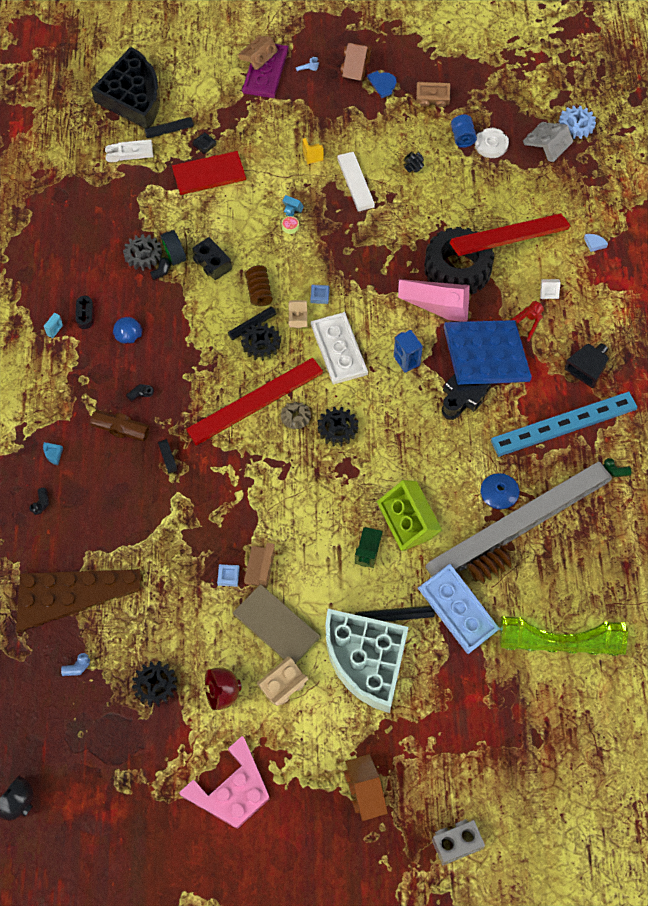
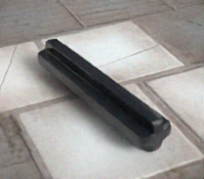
(169, 127)
(261, 317)

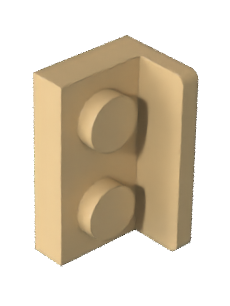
(282, 682)

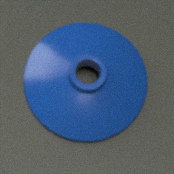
(499, 498)

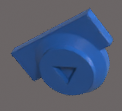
(382, 82)

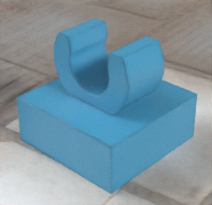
(292, 205)

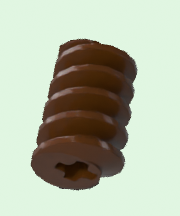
(258, 286)
(490, 564)

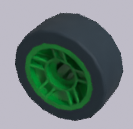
(173, 247)

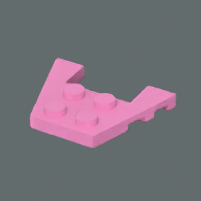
(238, 795)

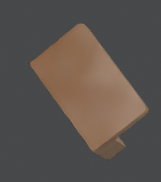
(260, 565)

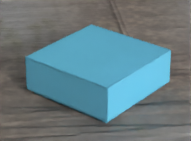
(53, 325)

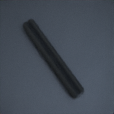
(399, 613)

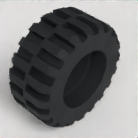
(439, 271)

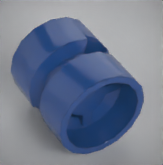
(463, 131)

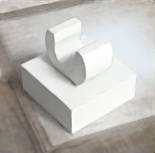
(550, 289)

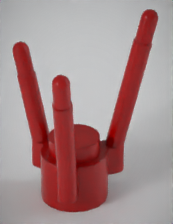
(532, 312)

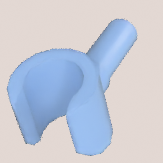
(313, 65)

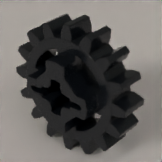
(261, 341)
(338, 427)
(156, 675)

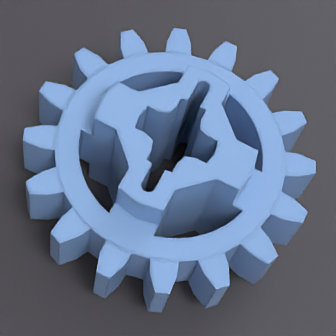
(585, 120)

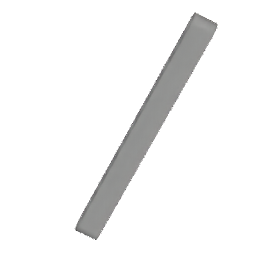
(522, 519)

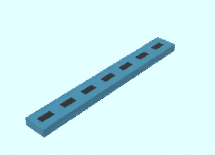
(563, 424)

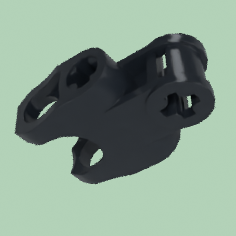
(461, 397)

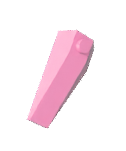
(442, 299)

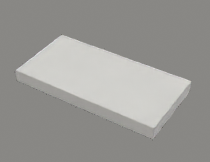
(339, 348)

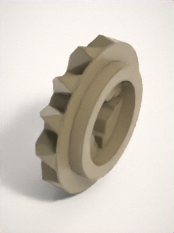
(299, 421)

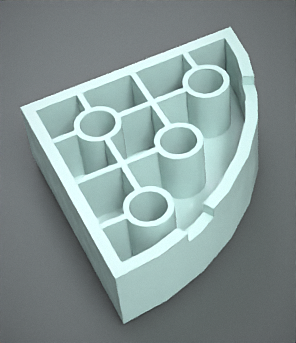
(366, 655)

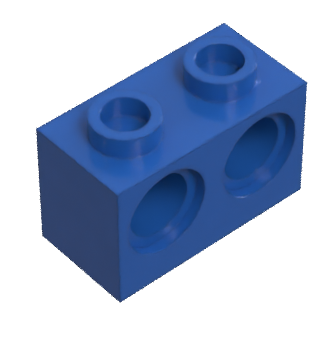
(407, 351)

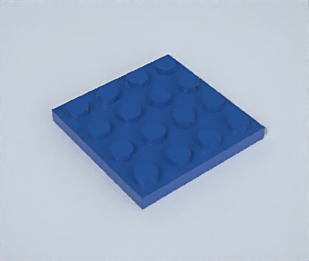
(486, 352)

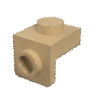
(297, 313)

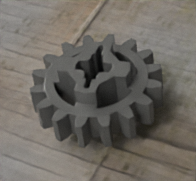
(142, 251)

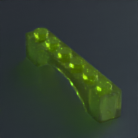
(605, 638)

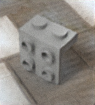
(552, 137)

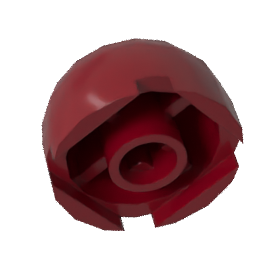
(223, 688)

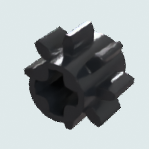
(413, 162)

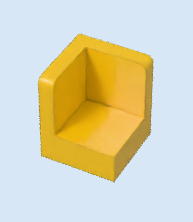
(312, 153)

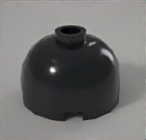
(16, 799)

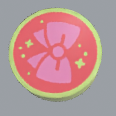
(290, 224)

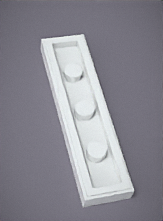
(355, 181)

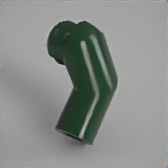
(616, 471)

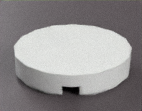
(491, 143)

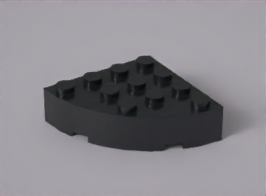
(130, 89)

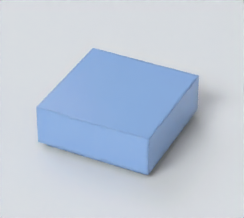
(228, 575)

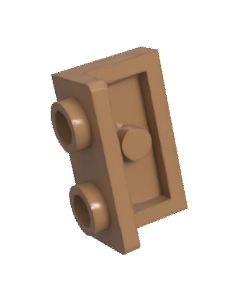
(433, 94)

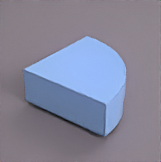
(595, 242)

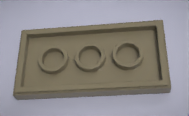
(276, 624)

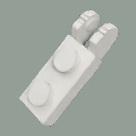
(129, 150)

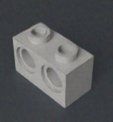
(460, 847)

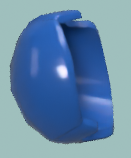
(127, 330)

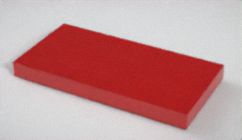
(208, 172)

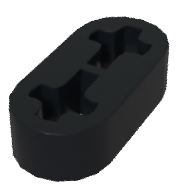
(88, 312)
(167, 456)

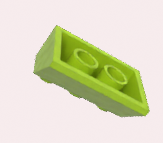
(408, 515)

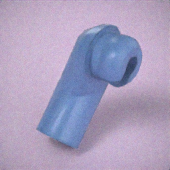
(78, 668)

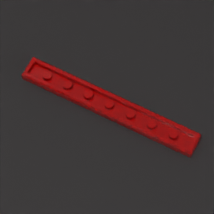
(509, 234)
(254, 401)

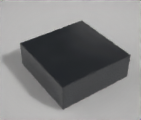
(204, 143)

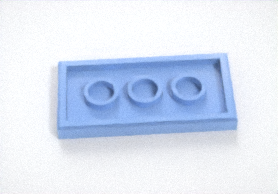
(458, 608)

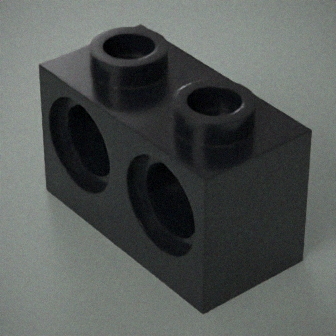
(209, 254)

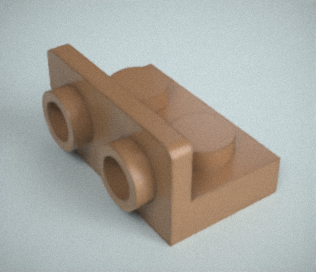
(258, 51)

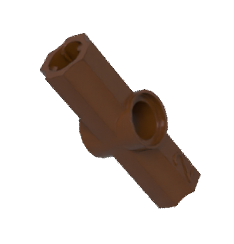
(120, 425)

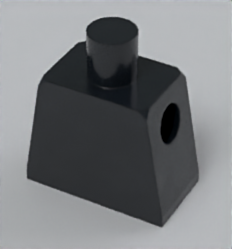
(588, 363)

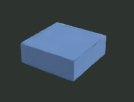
(319, 294)

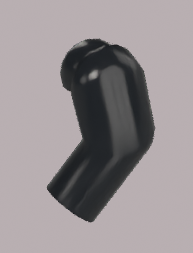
(163, 269)
(140, 390)
(39, 506)

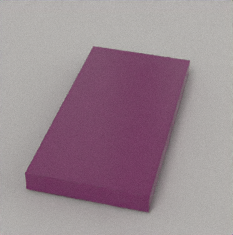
(266, 79)

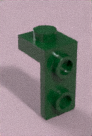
(368, 547)

